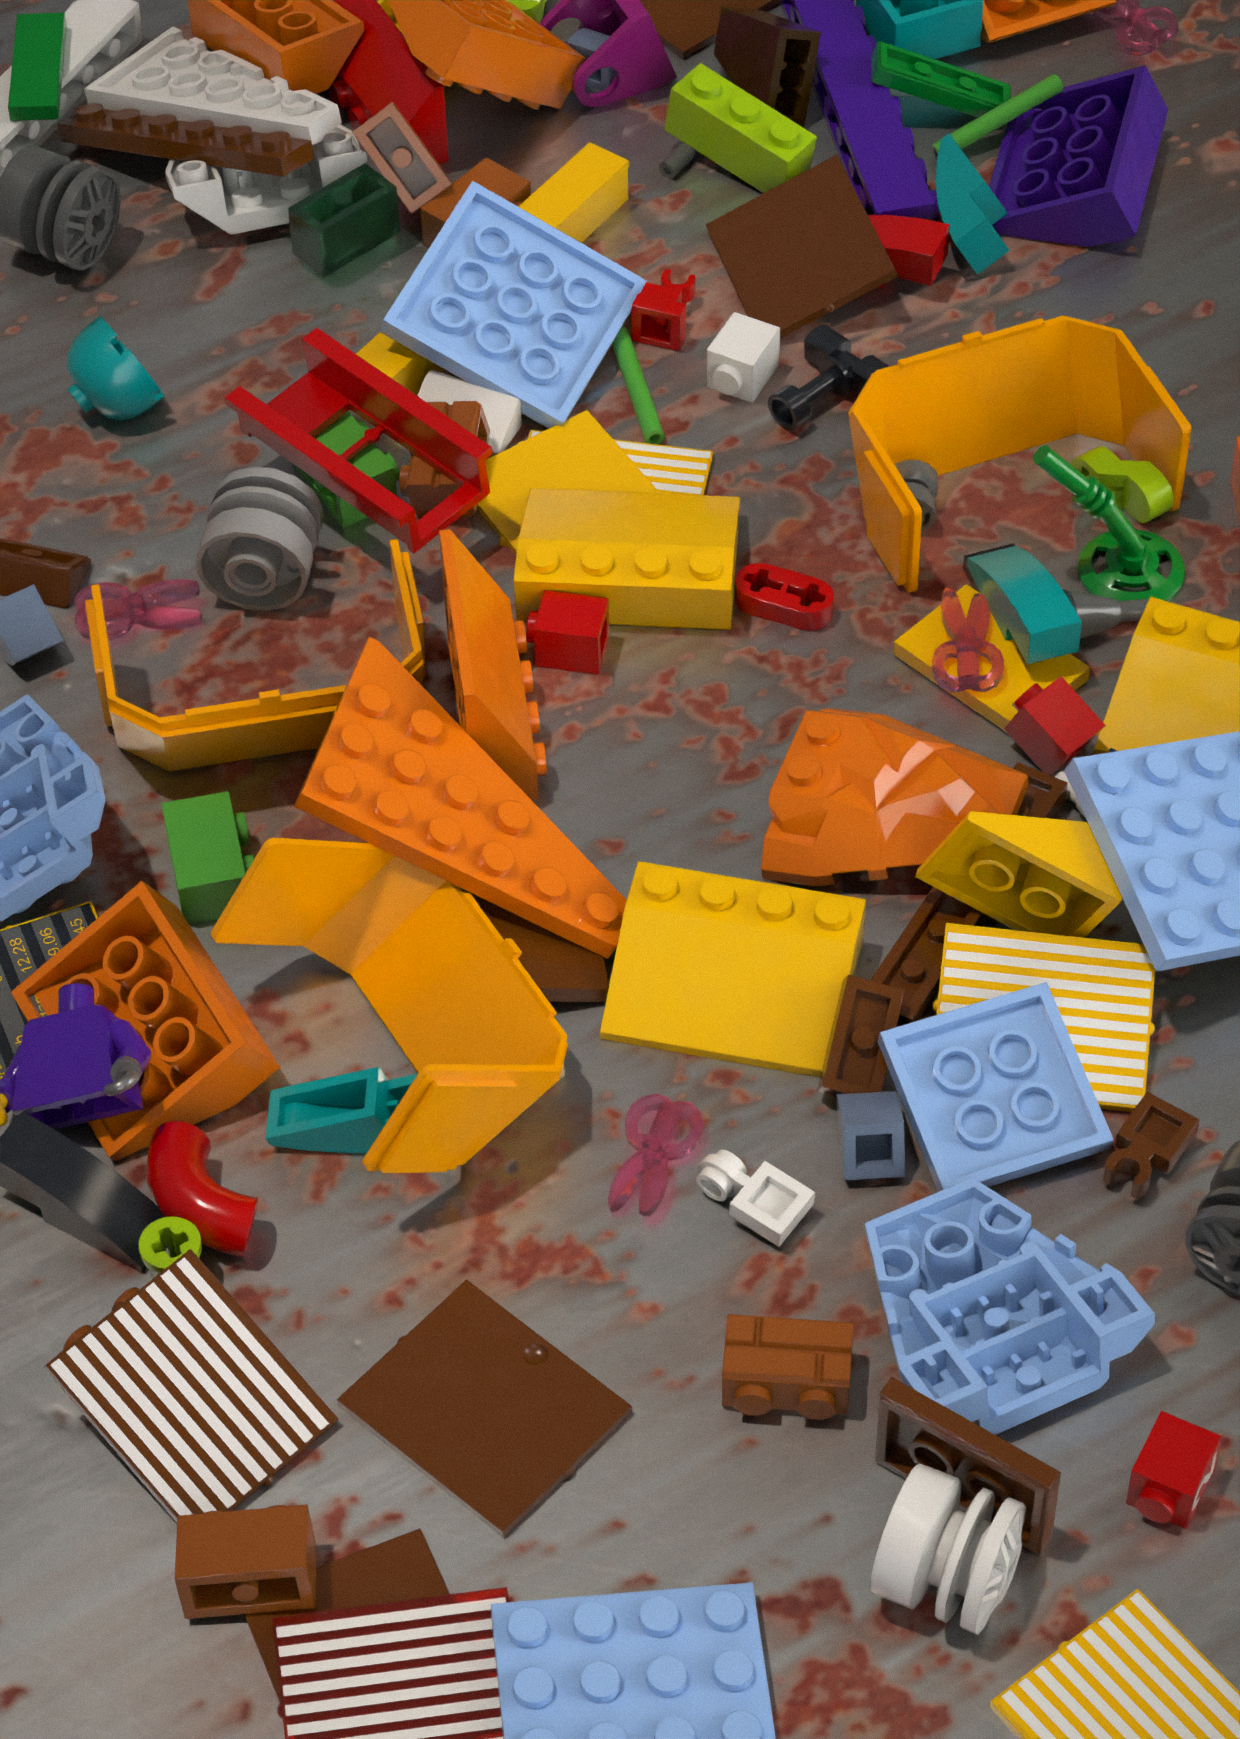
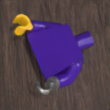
(75, 1064)

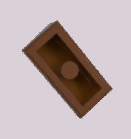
(52, 571)

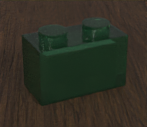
(344, 220)

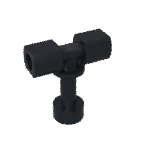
(838, 373)

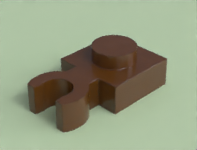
(1150, 1138)

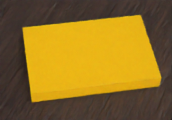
(920, 642)

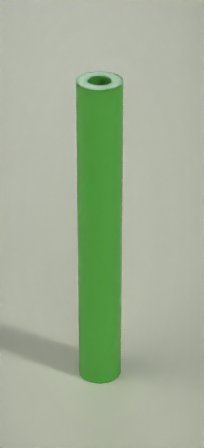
(1005, 112)
(637, 388)

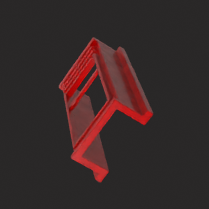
(345, 382)

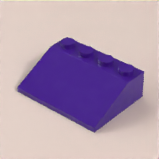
(1081, 162)

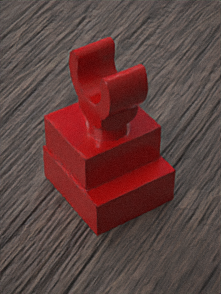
(661, 312)

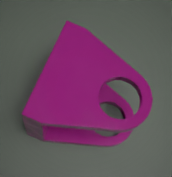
(631, 49)

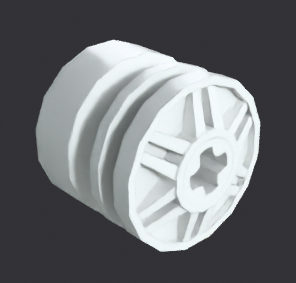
(947, 1548)

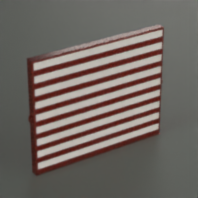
(391, 1670)

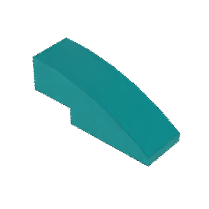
(968, 207)
(1027, 603)
(335, 1111)

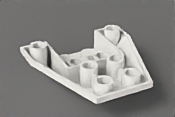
(252, 200)

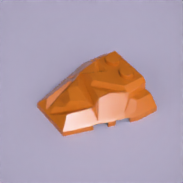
(873, 797)

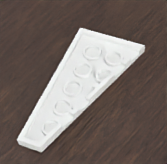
(213, 86)

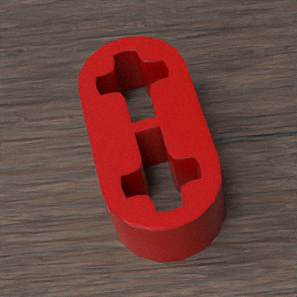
(784, 596)

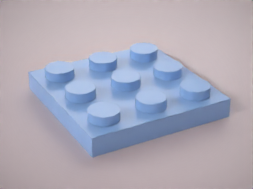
(995, 1089)

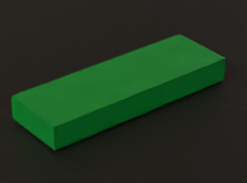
(37, 67)
(936, 80)

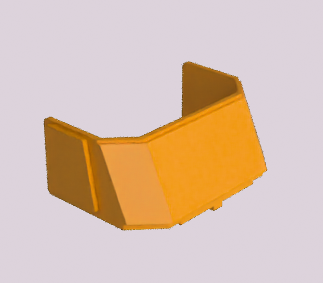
(998, 399)
(246, 727)
(432, 975)

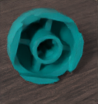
(109, 375)

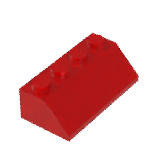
(386, 72)

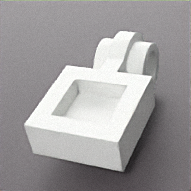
(765, 1203)

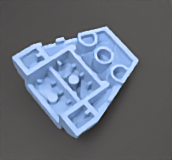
(47, 806)
(995, 1309)

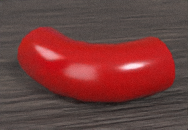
(185, 1189)

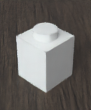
(743, 357)

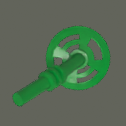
(1130, 554)

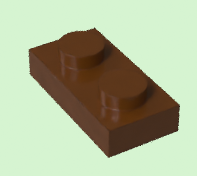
(853, 1054)

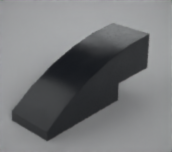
(75, 1190)

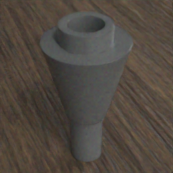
(1103, 612)

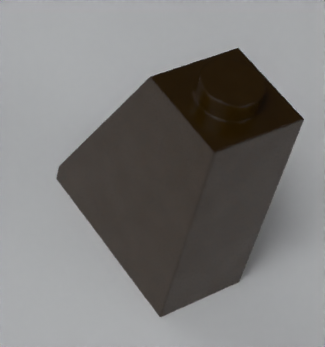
(768, 58)

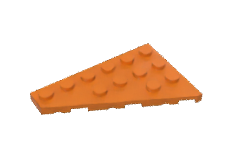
(429, 794)

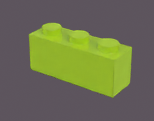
(737, 130)

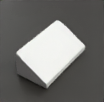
(500, 409)

